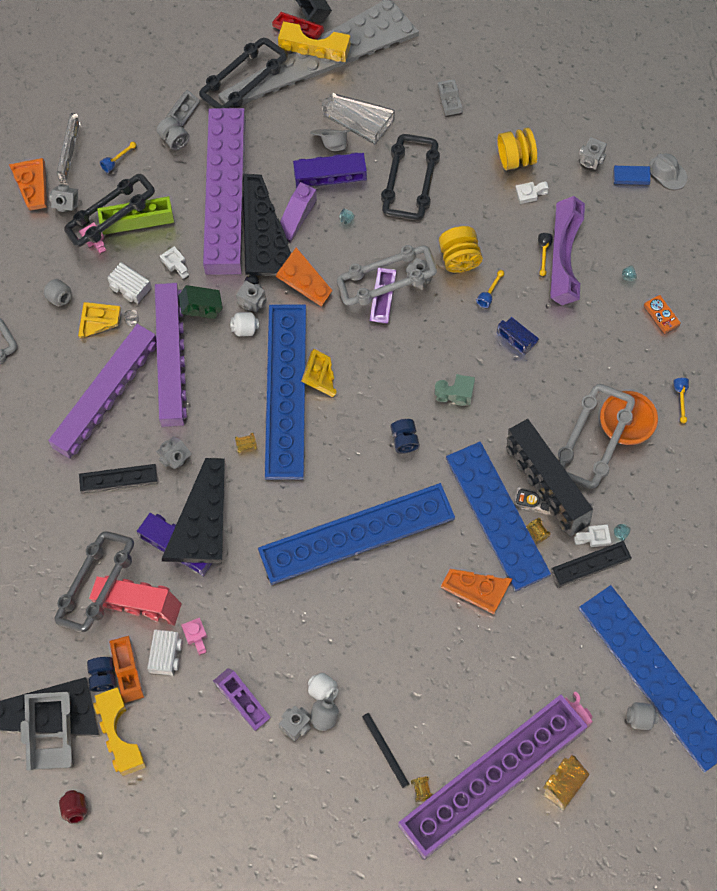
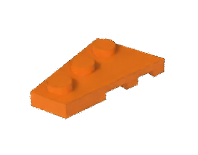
(32, 182)
(304, 278)
(477, 589)

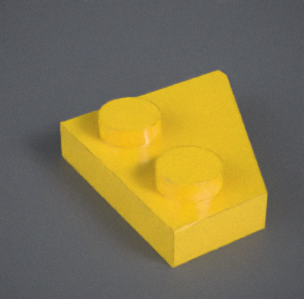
(98, 318)
(319, 373)

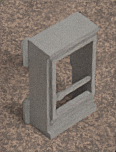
(49, 757)

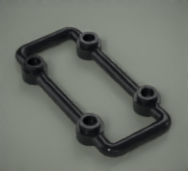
(250, 51)
(124, 187)
(423, 201)

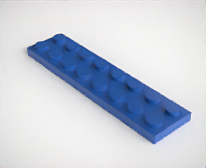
(498, 516)

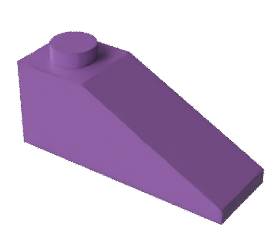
(298, 209)
(241, 698)

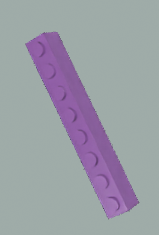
(169, 355)
(103, 391)

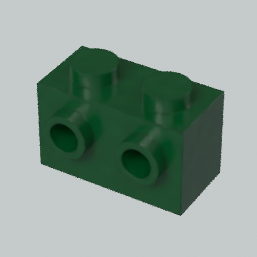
(200, 301)

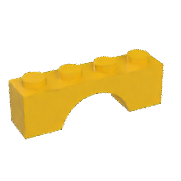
(333, 47)
(127, 756)

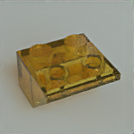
(564, 786)

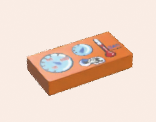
(662, 314)

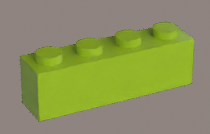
(157, 212)

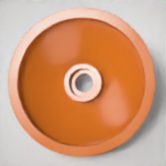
(644, 418)

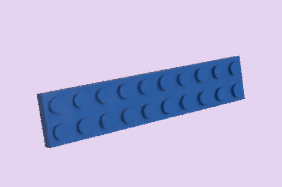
(285, 392)
(356, 533)
(654, 675)

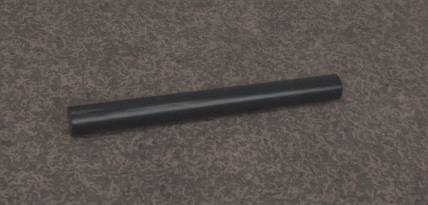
(385, 750)

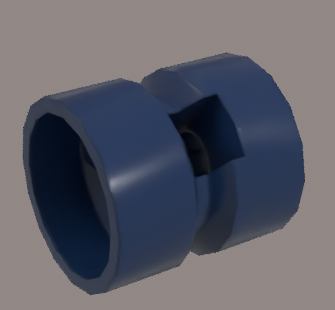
(405, 437)
(101, 674)

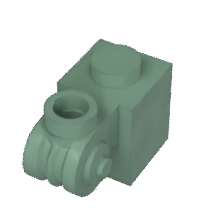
(459, 393)

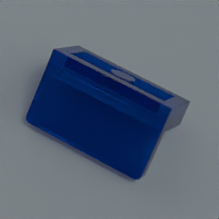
(517, 335)

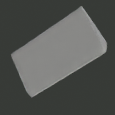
(184, 107)

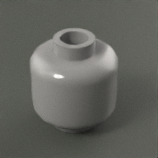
(57, 292)
(324, 714)
(642, 716)

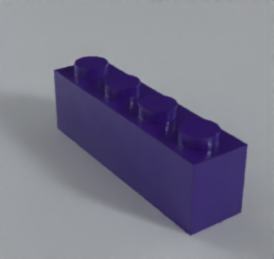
(330, 170)
(158, 533)

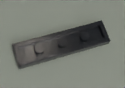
(118, 478)
(591, 564)

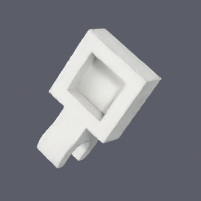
(528, 192)
(174, 260)
(596, 535)

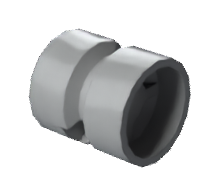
(173, 133)

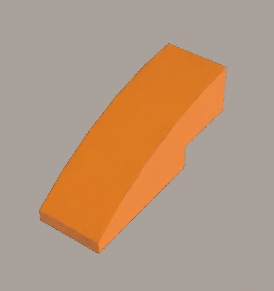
(126, 669)

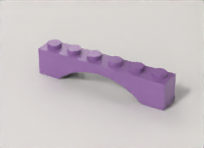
(569, 216)

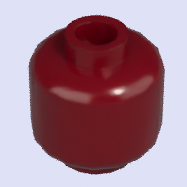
(73, 806)

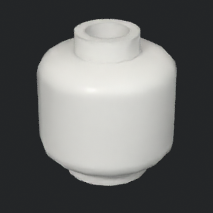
(244, 324)
(322, 687)

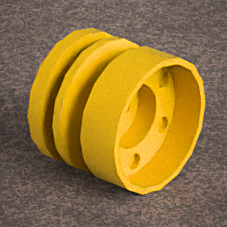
(517, 148)
(460, 249)

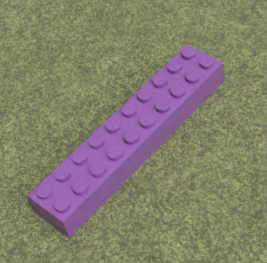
(224, 192)
(492, 777)

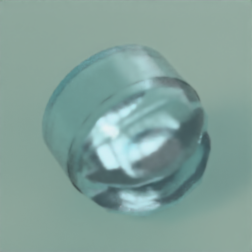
(346, 216)
(629, 273)
(622, 531)

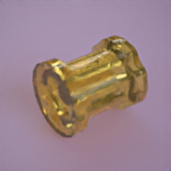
(246, 442)
(538, 530)
(421, 788)

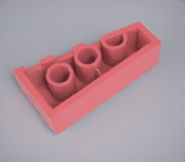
(139, 599)

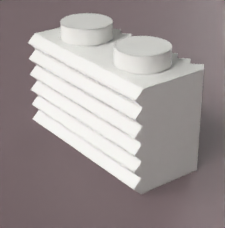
(129, 283)
(164, 652)

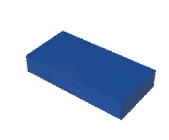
(632, 175)

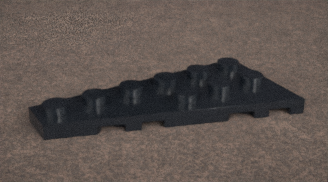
(263, 234)
(200, 525)
(49, 714)

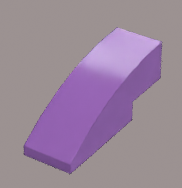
(382, 304)

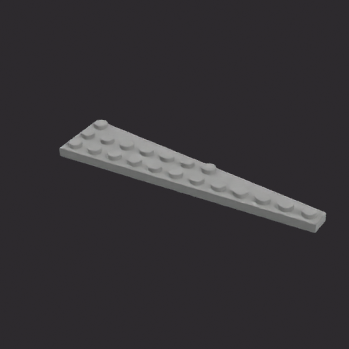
(368, 32)

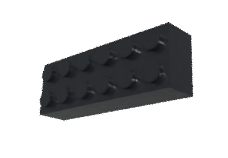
(548, 477)

